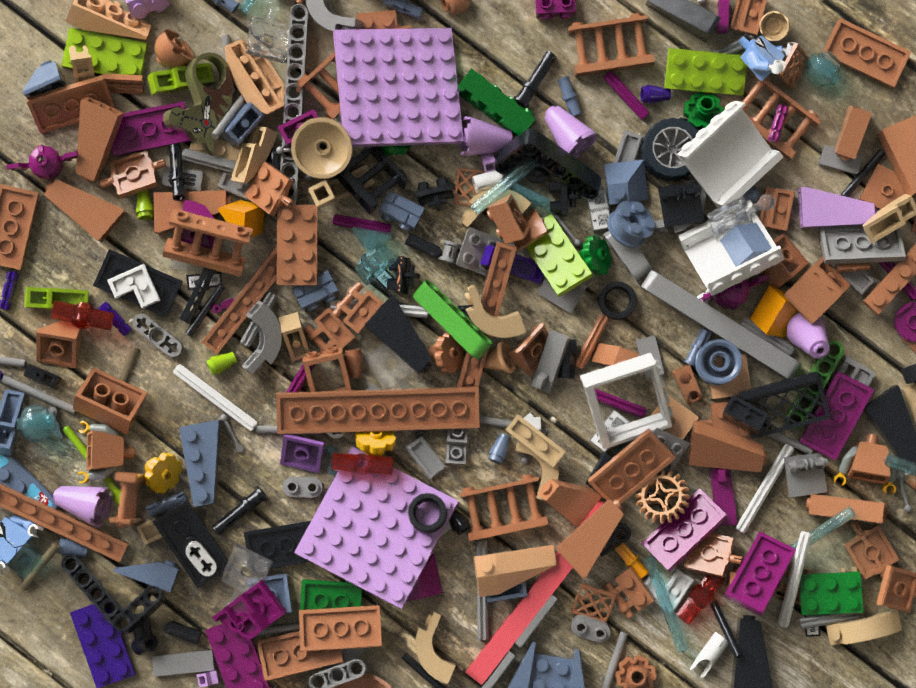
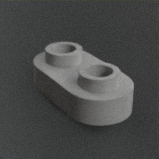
(302, 487)
(591, 627)

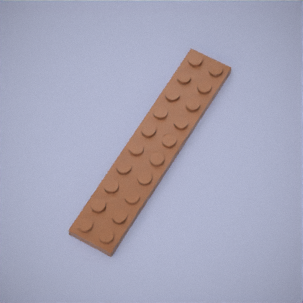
(377, 410)

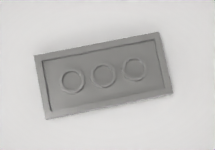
(852, 245)

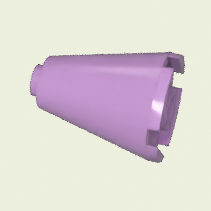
(569, 131)
(483, 137)
(808, 336)
(86, 503)

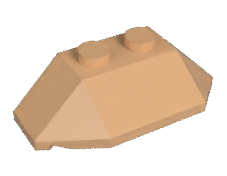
(255, 78)

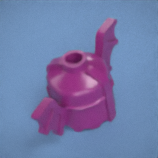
(52, 164)
(732, 297)

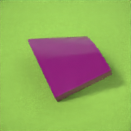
(251, 611)

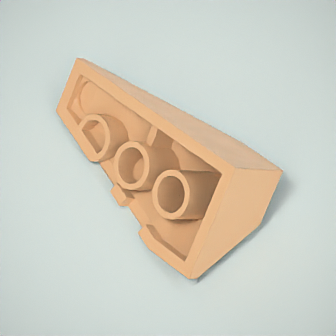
(106, 18)
(507, 569)

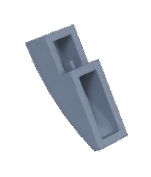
(10, 409)

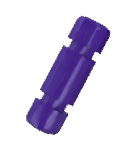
(8, 290)
(118, 322)

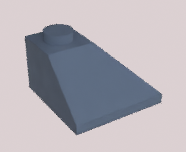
(45, 79)
(626, 181)

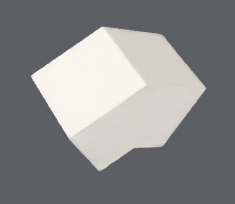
(535, 421)

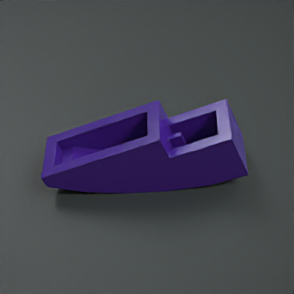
(521, 267)

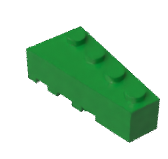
(494, 103)

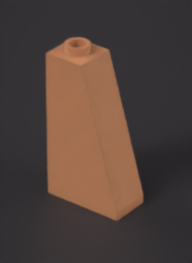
(95, 137)
(900, 148)
(164, 206)
(88, 211)
(724, 450)
(831, 506)
(590, 537)

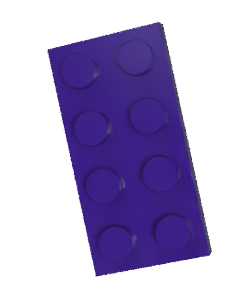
(102, 646)

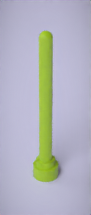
(83, 450)

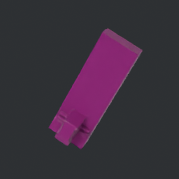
(723, 493)

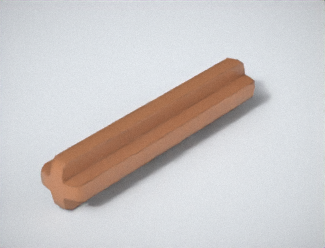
(591, 341)

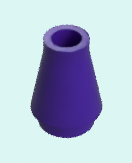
(653, 94)

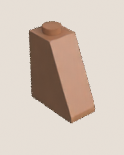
(852, 132)
(610, 355)
(570, 499)

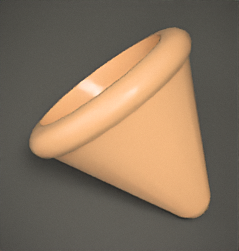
(499, 360)

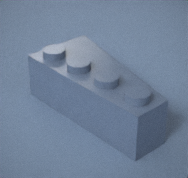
(201, 457)

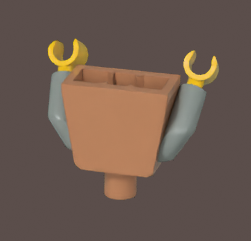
(104, 451)
(868, 464)

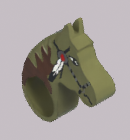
(209, 104)

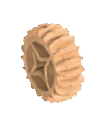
(668, 513)

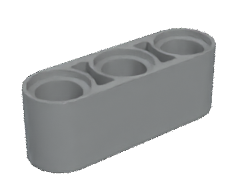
(631, 258)
(346, 668)

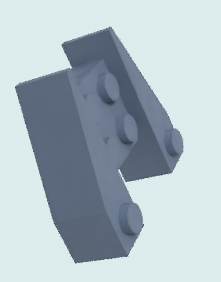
(547, 671)

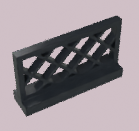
(783, 386)

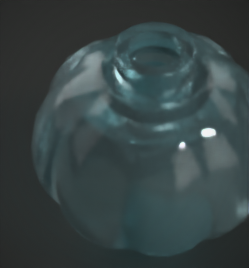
(822, 69)
(35, 423)

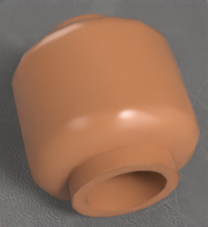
(455, 6)

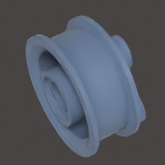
(630, 224)
(731, 362)

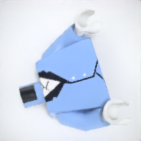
(763, 56)
(14, 533)

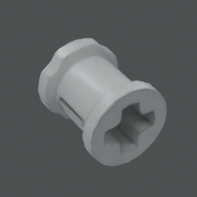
(452, 248)

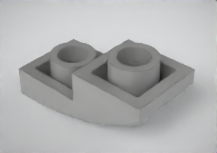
(456, 447)

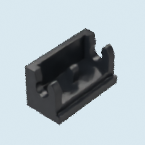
(745, 415)

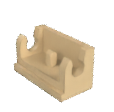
(81, 64)

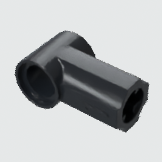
(567, 367)
(614, 541)
(142, 635)

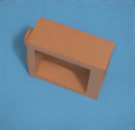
(329, 354)

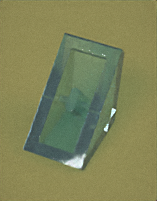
(371, 239)
(374, 263)
(25, 560)

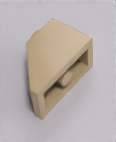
(294, 336)

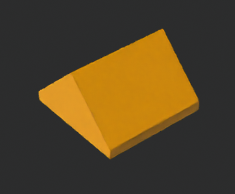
(244, 214)
(773, 312)

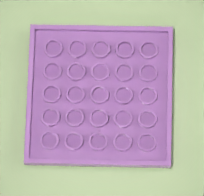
(398, 86)
(367, 533)

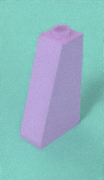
(831, 210)

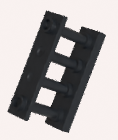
(355, 186)

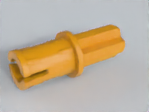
(631, 560)

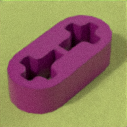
(723, 12)

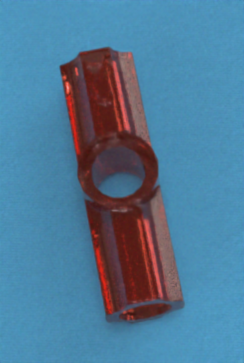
(82, 315)
(348, 463)
(699, 598)

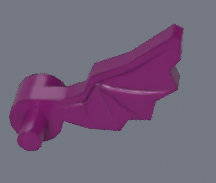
(224, 304)

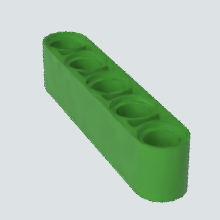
(452, 319)
(831, 362)

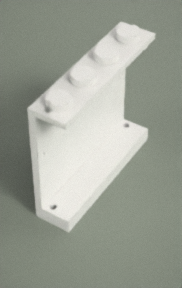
(728, 155)
(715, 264)

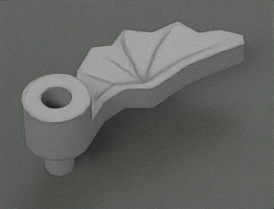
(57, 431)

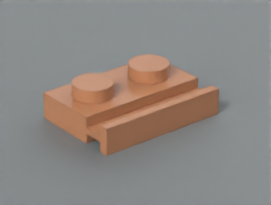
(747, 16)
(779, 215)

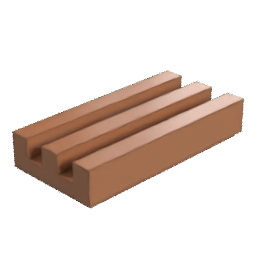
(125, 83)

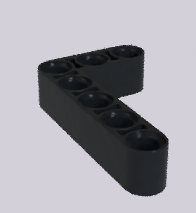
(551, 157)
(107, 599)

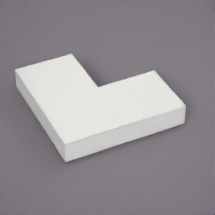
(135, 280)
(676, 587)

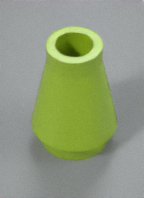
(144, 206)
(220, 363)

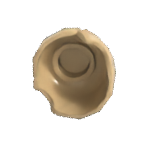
(774, 26)

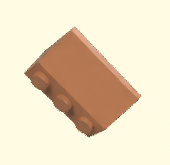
(96, 396)

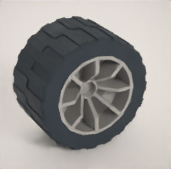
(662, 146)

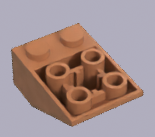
(816, 290)

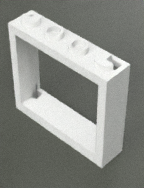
(631, 430)

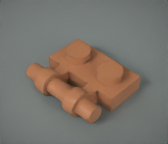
(362, 311)
(333, 328)
(634, 588)

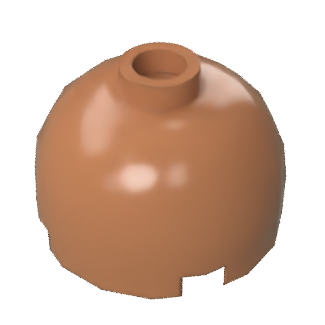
(171, 50)

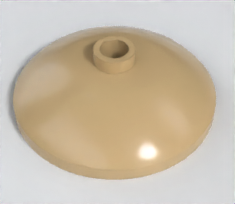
(318, 161)

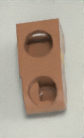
(687, 384)

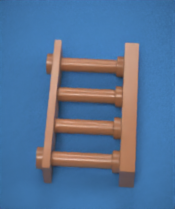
(603, 63)
(332, 109)
(810, 117)
(203, 256)
(128, 499)
(497, 527)

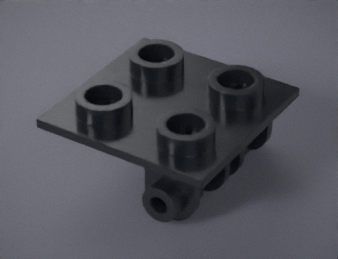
(681, 204)

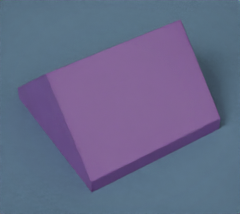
(302, 453)

